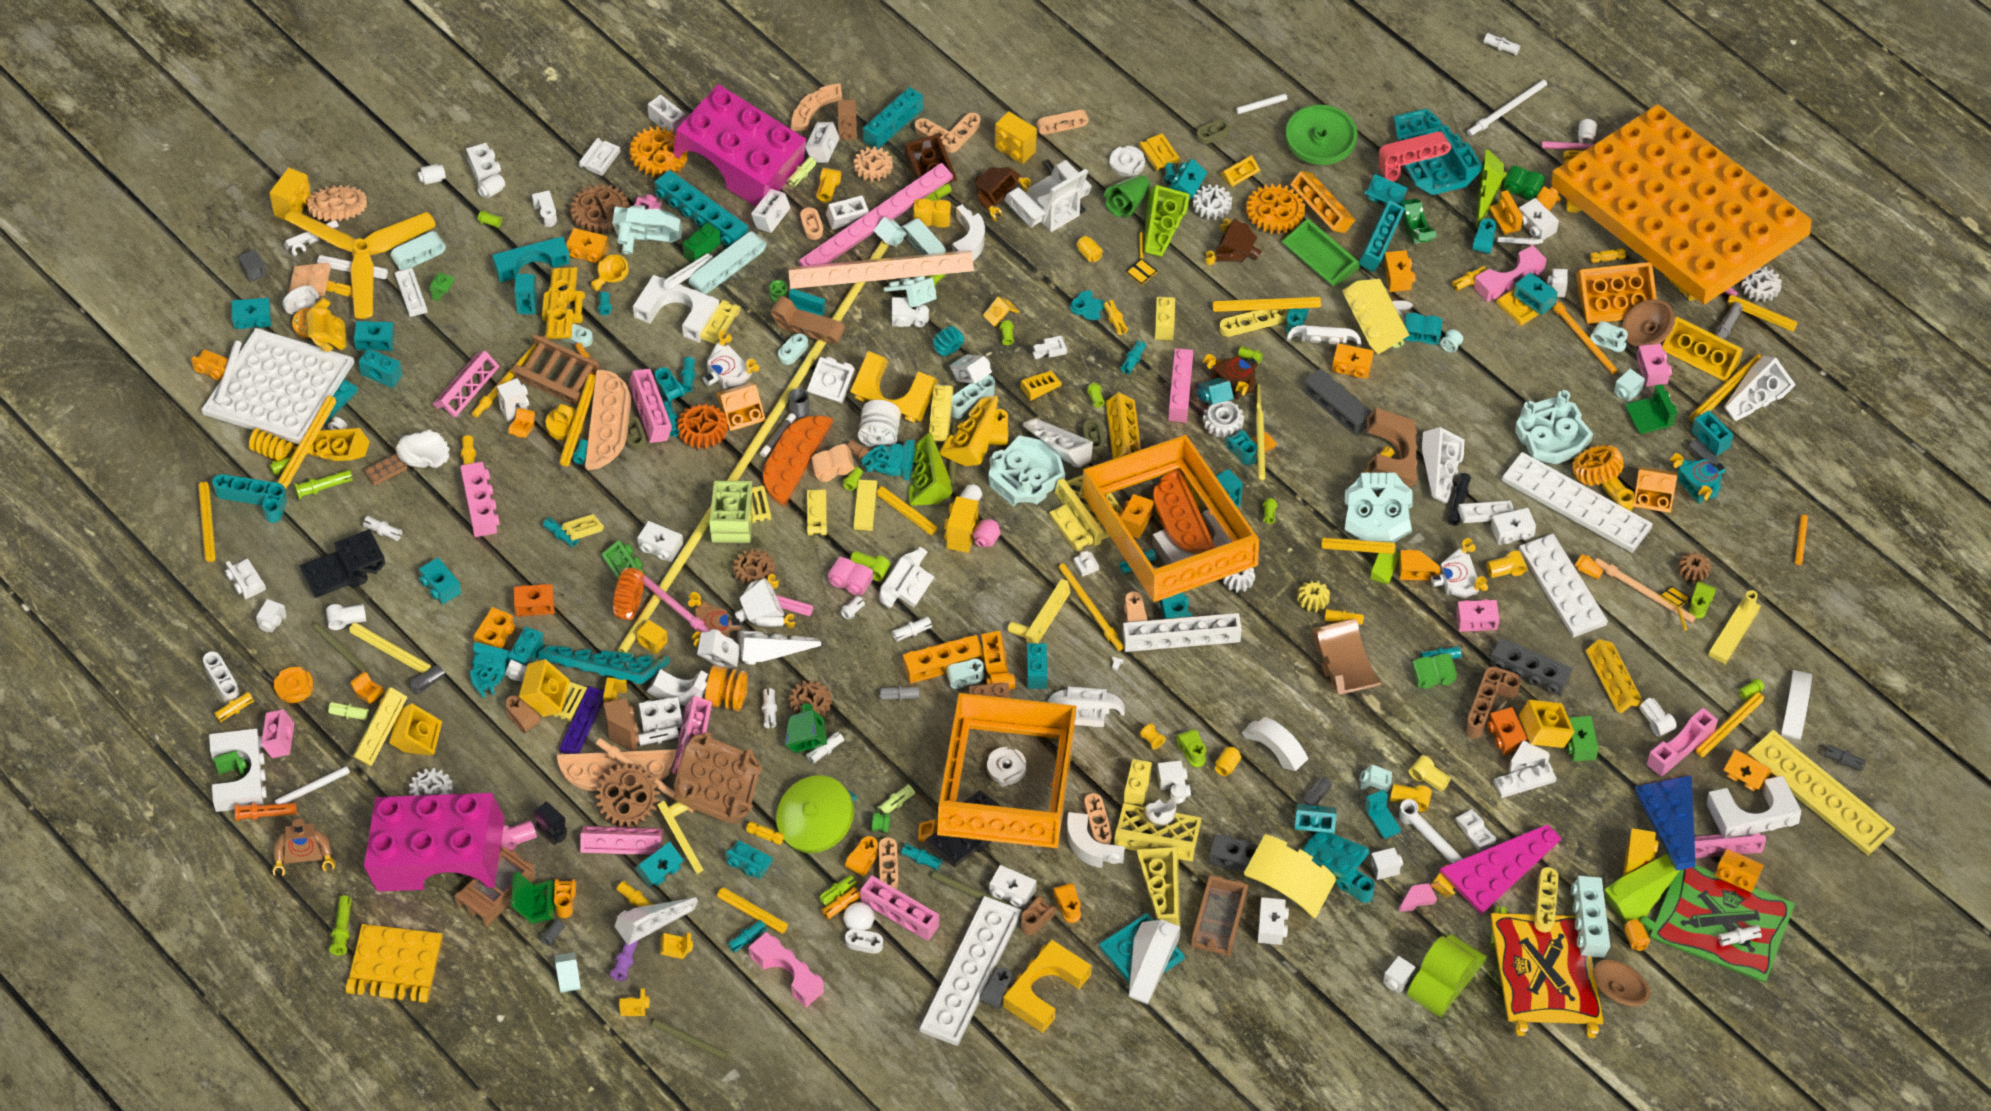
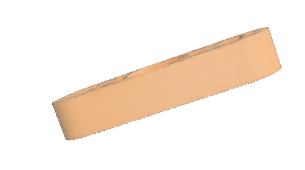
(1073, 120)
(1099, 812)
(891, 858)

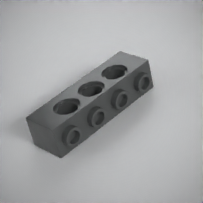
(1526, 659)
(1238, 861)

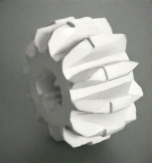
(1240, 580)

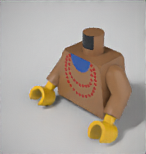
(713, 617)
(302, 844)

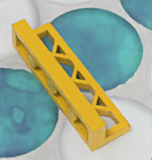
(1120, 427)
(1614, 675)

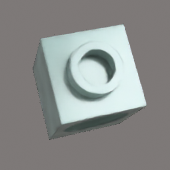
(890, 231)
(1629, 385)

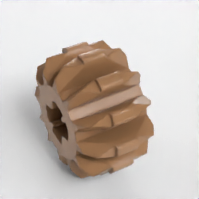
(1694, 567)

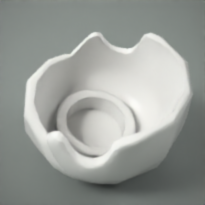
(1160, 813)
(859, 916)

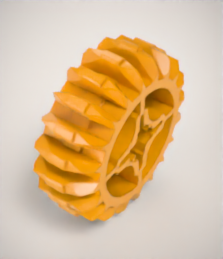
(1598, 465)

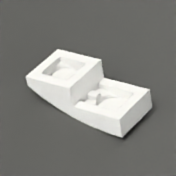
(1474, 829)

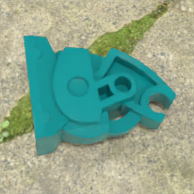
(891, 460)
(488, 667)

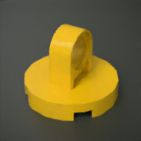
(559, 422)

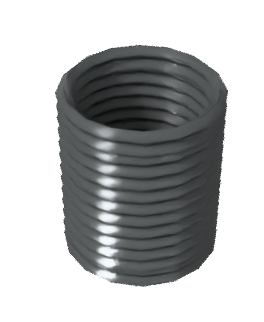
(799, 402)

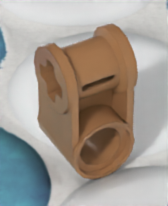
(521, 714)
(1039, 913)

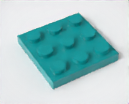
(1120, 948)

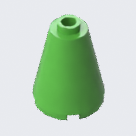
(1126, 195)

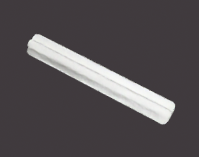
(345, 265)
(686, 272)

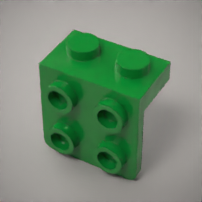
(1653, 412)
(531, 900)

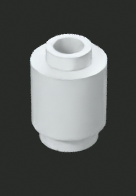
(1587, 131)
(431, 174)
(491, 186)
(972, 492)

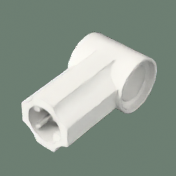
(340, 616)
(1659, 721)

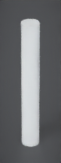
(1259, 104)

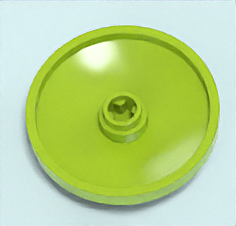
(815, 814)

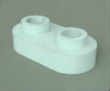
(576, 338)
(794, 348)

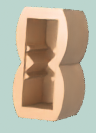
(833, 463)

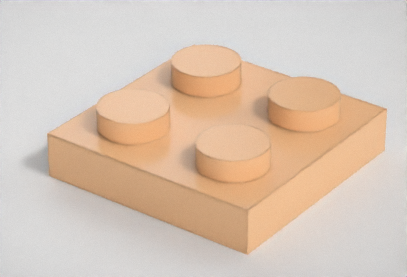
(311, 275)

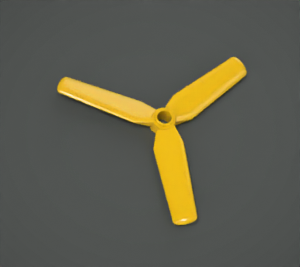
(362, 265)

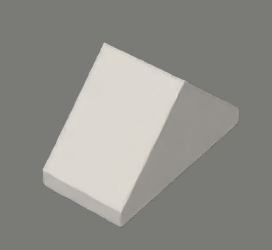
(1527, 757)

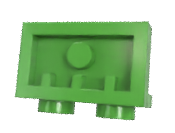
(620, 557)

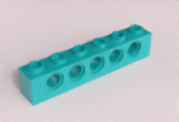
(699, 207)

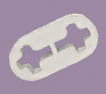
(864, 941)

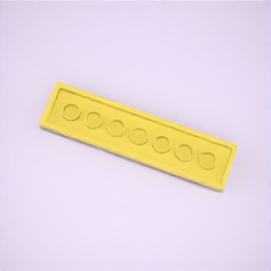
(1822, 793)

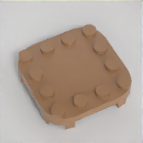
(717, 778)

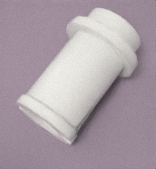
(848, 611)

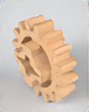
(873, 164)

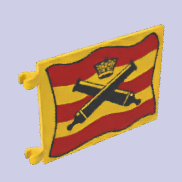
(1545, 973)

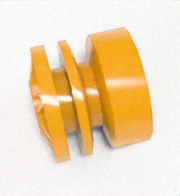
(731, 689)

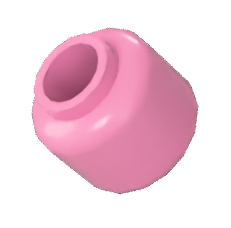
(986, 533)

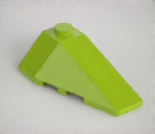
(1489, 184)
(1163, 216)
(930, 477)
(1641, 889)

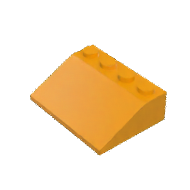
(1614, 290)

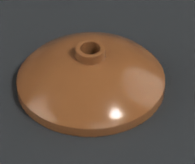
(1649, 323)
(1621, 983)

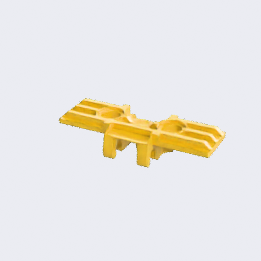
(555, 303)

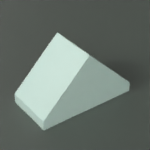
(567, 972)

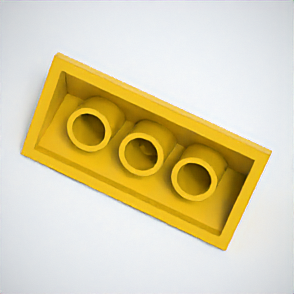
(1703, 349)

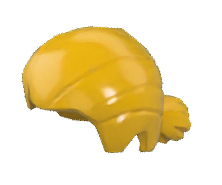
(612, 270)

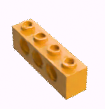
(1322, 202)
(935, 665)

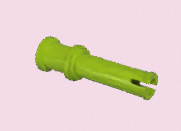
(314, 486)
(340, 933)

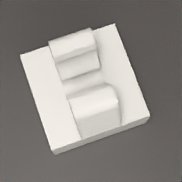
(1086, 563)

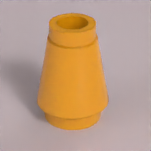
(1588, 566)

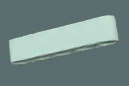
(727, 263)

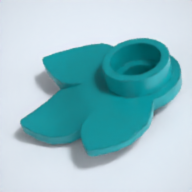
(1088, 306)

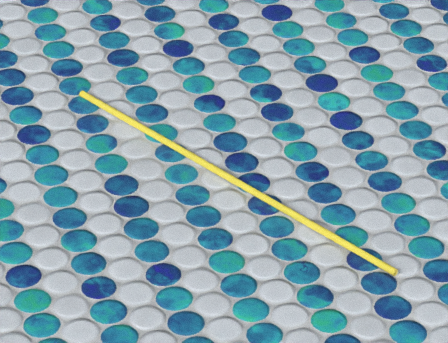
(745, 460)

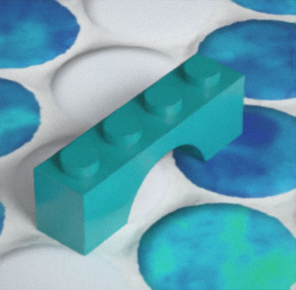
(552, 252)

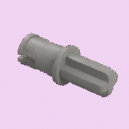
(899, 693)

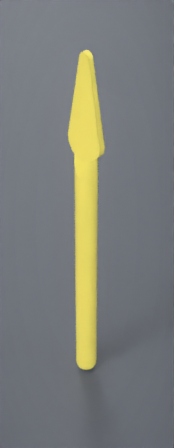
(1260, 437)

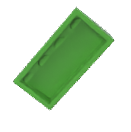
(1321, 253)

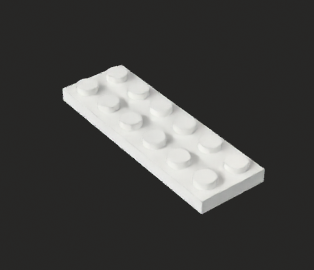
(1563, 585)

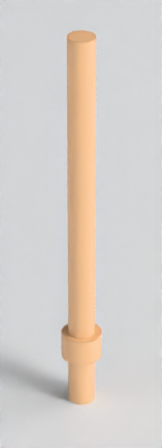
(1613, 571)
(615, 753)

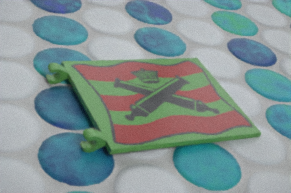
(1705, 906)

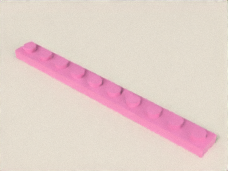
(890, 208)

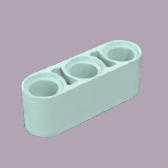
(922, 238)
(418, 250)
(970, 395)

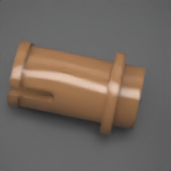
(857, 449)

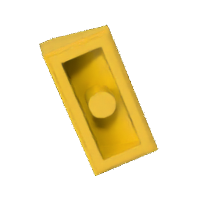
(1240, 171)

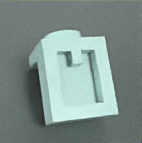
(1376, 777)

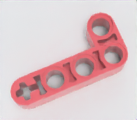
(1412, 150)

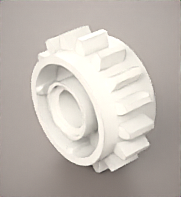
(1223, 419)

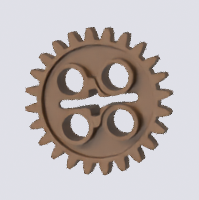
(589, 215)
(618, 779)

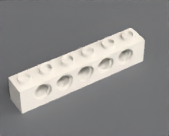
(1181, 632)

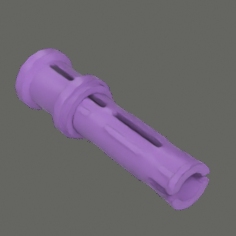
(623, 962)

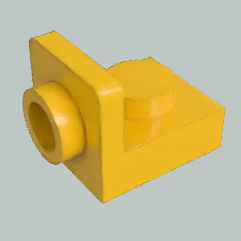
(612, 688)
(634, 1007)

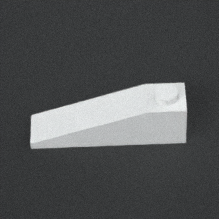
(1760, 386)
(1069, 446)
(1442, 455)
(760, 647)
(644, 920)
(1150, 956)

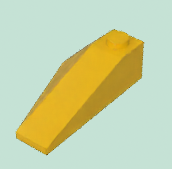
(973, 437)
(339, 444)

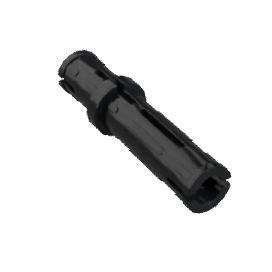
(1460, 493)

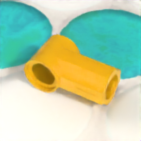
(828, 181)
(1619, 494)
(1512, 564)
(1419, 794)

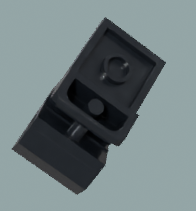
(346, 566)
(957, 849)

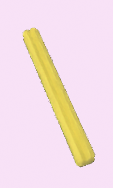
(389, 648)

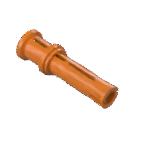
(254, 810)

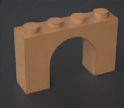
(1402, 434)

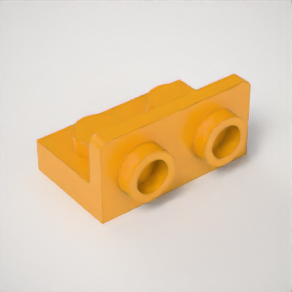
(1507, 214)
(210, 364)

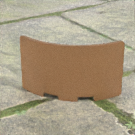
(1344, 657)

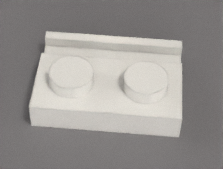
(599, 156)

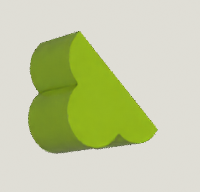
(1445, 973)

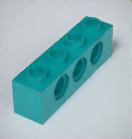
(893, 118)
(1381, 236)

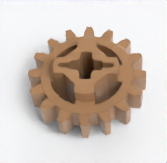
(754, 566)
(810, 694)

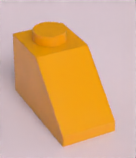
(1416, 566)

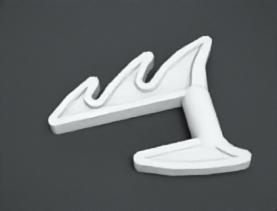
(1532, 241)

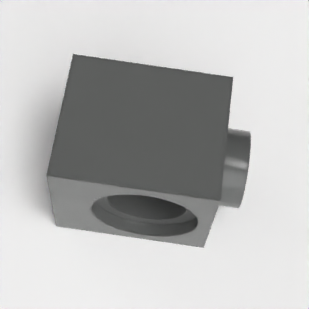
(252, 265)

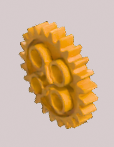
(659, 142)
(1275, 208)

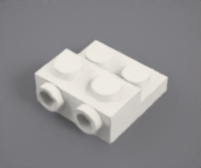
(831, 379)

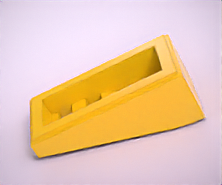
(1033, 393)

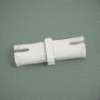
(1501, 44)
(382, 528)
(912, 629)
(769, 708)
(645, 737)
(819, 752)
(1739, 935)

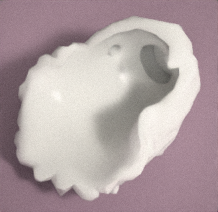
(423, 449)

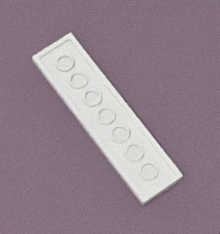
(970, 971)

